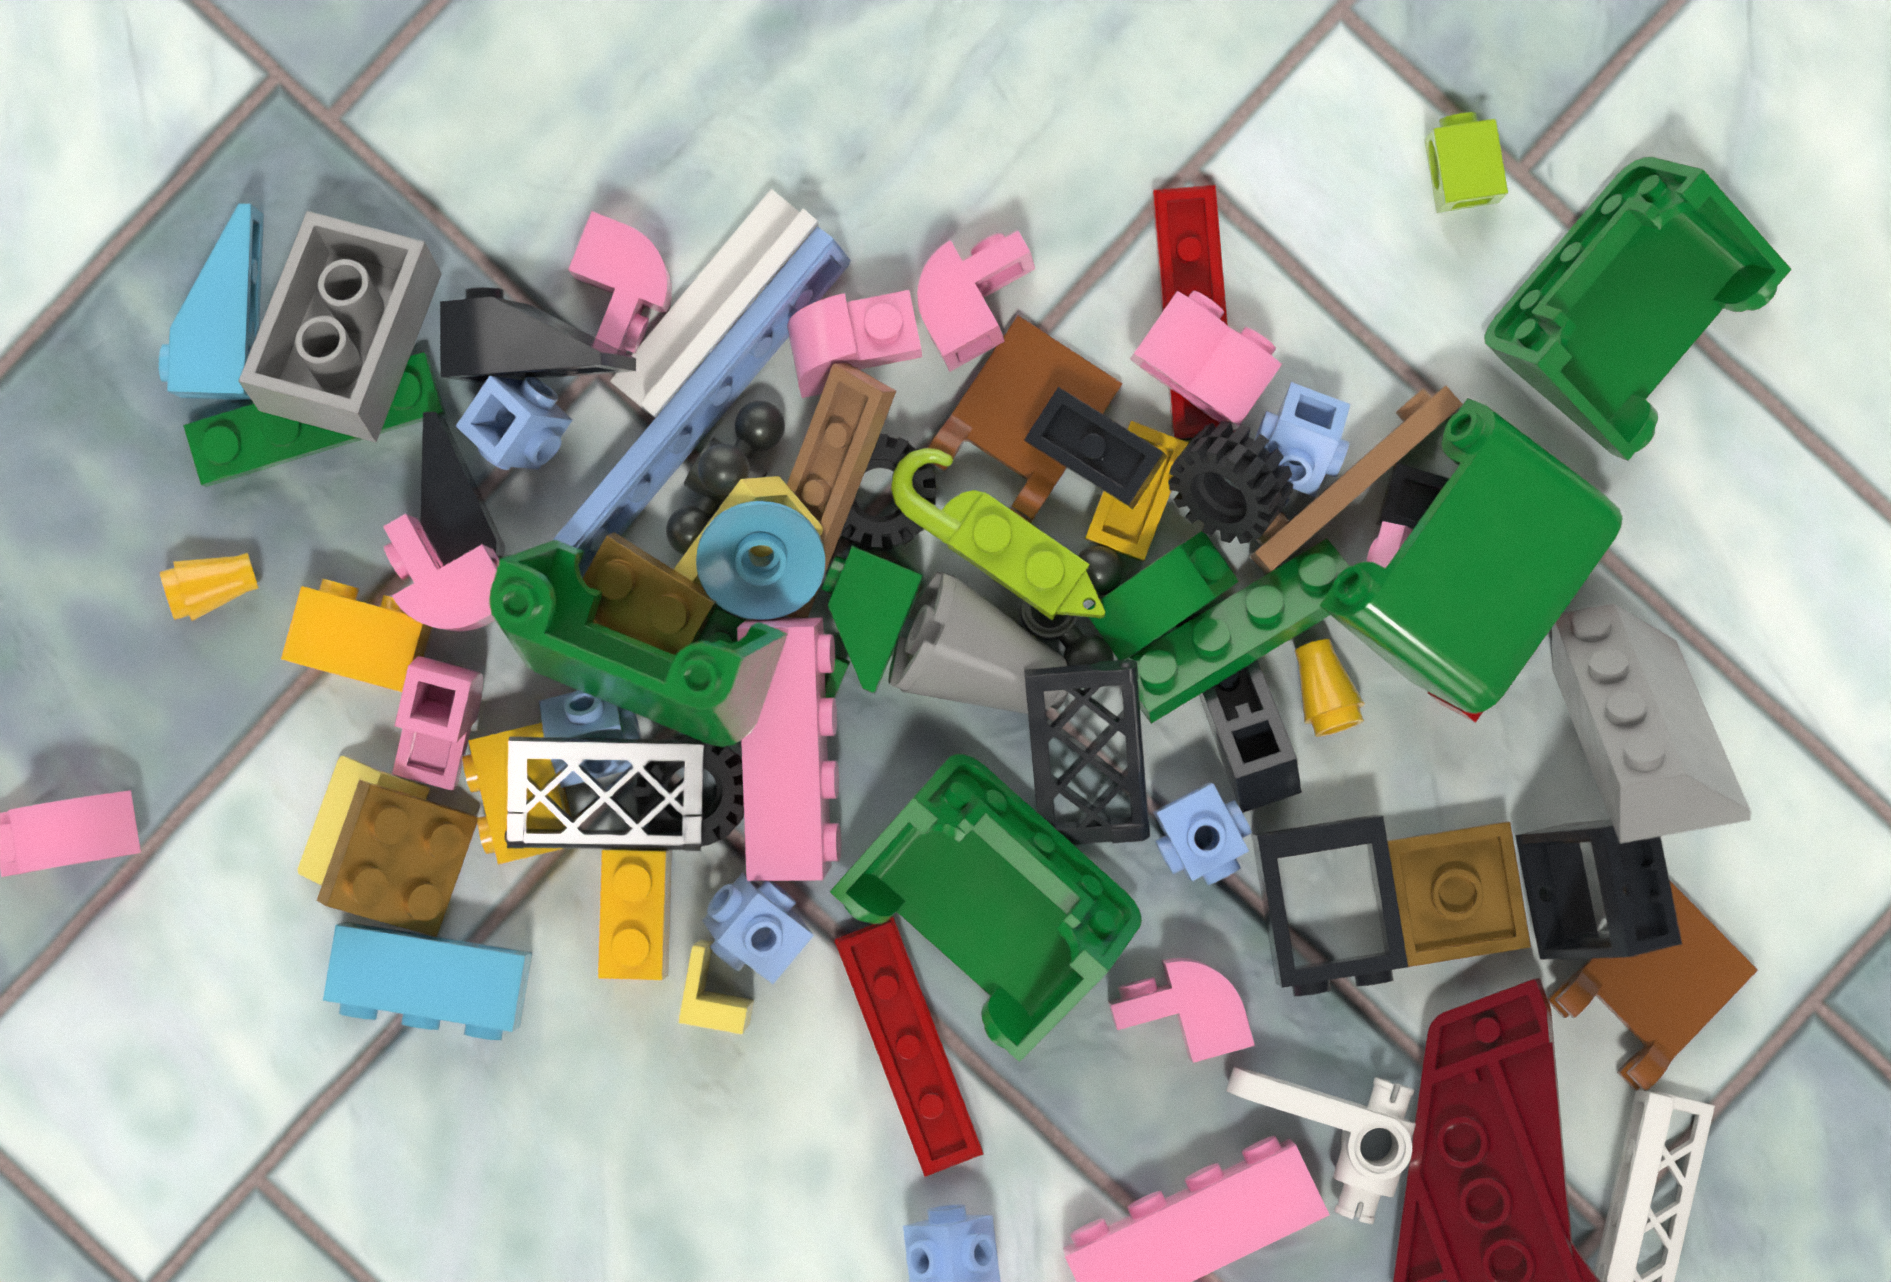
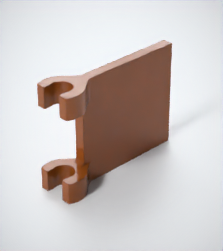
(1009, 400)
(1661, 993)

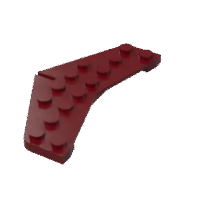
(1489, 1150)

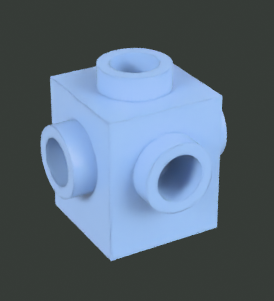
(515, 422)
(1307, 436)
(587, 717)
(1182, 819)
(756, 927)
(952, 1247)

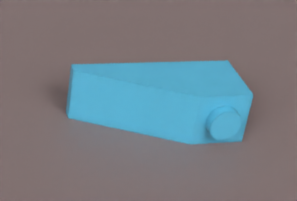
(218, 316)

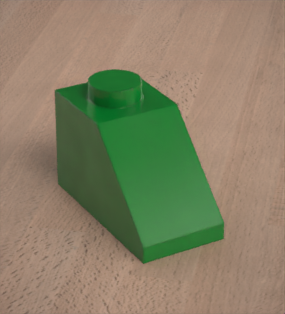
(870, 609)

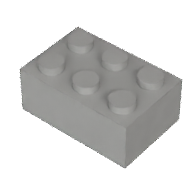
(341, 326)

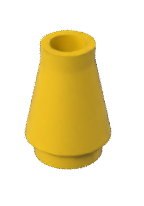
(206, 584)
(1326, 690)

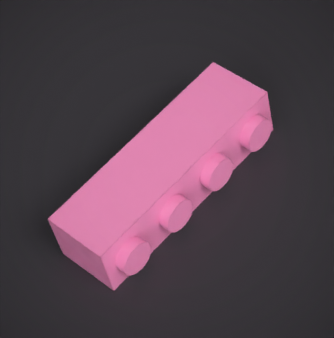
(788, 763)
(1204, 1225)

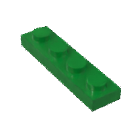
(253, 440)
(1236, 631)

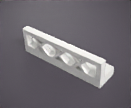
(715, 302)
(1635, 1182)

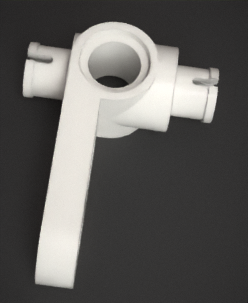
(1362, 1178)

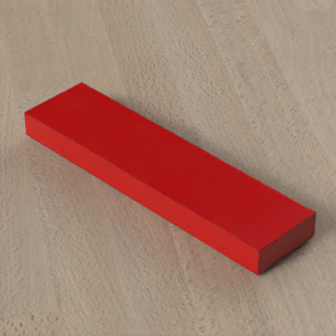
(1188, 262)
(909, 1046)

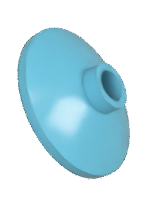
(760, 585)

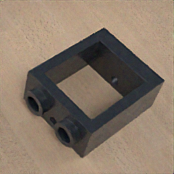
(1631, 885)
(1316, 977)

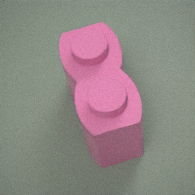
(1207, 359)

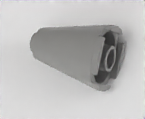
(968, 650)

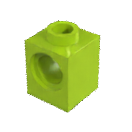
(1465, 163)

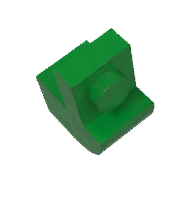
(1163, 595)

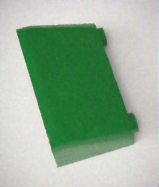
(1632, 297)
(1481, 565)
(702, 691)
(996, 899)

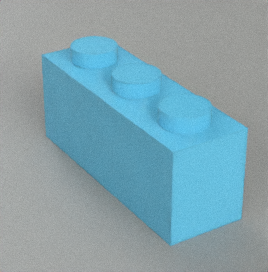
(427, 979)

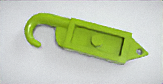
(999, 543)

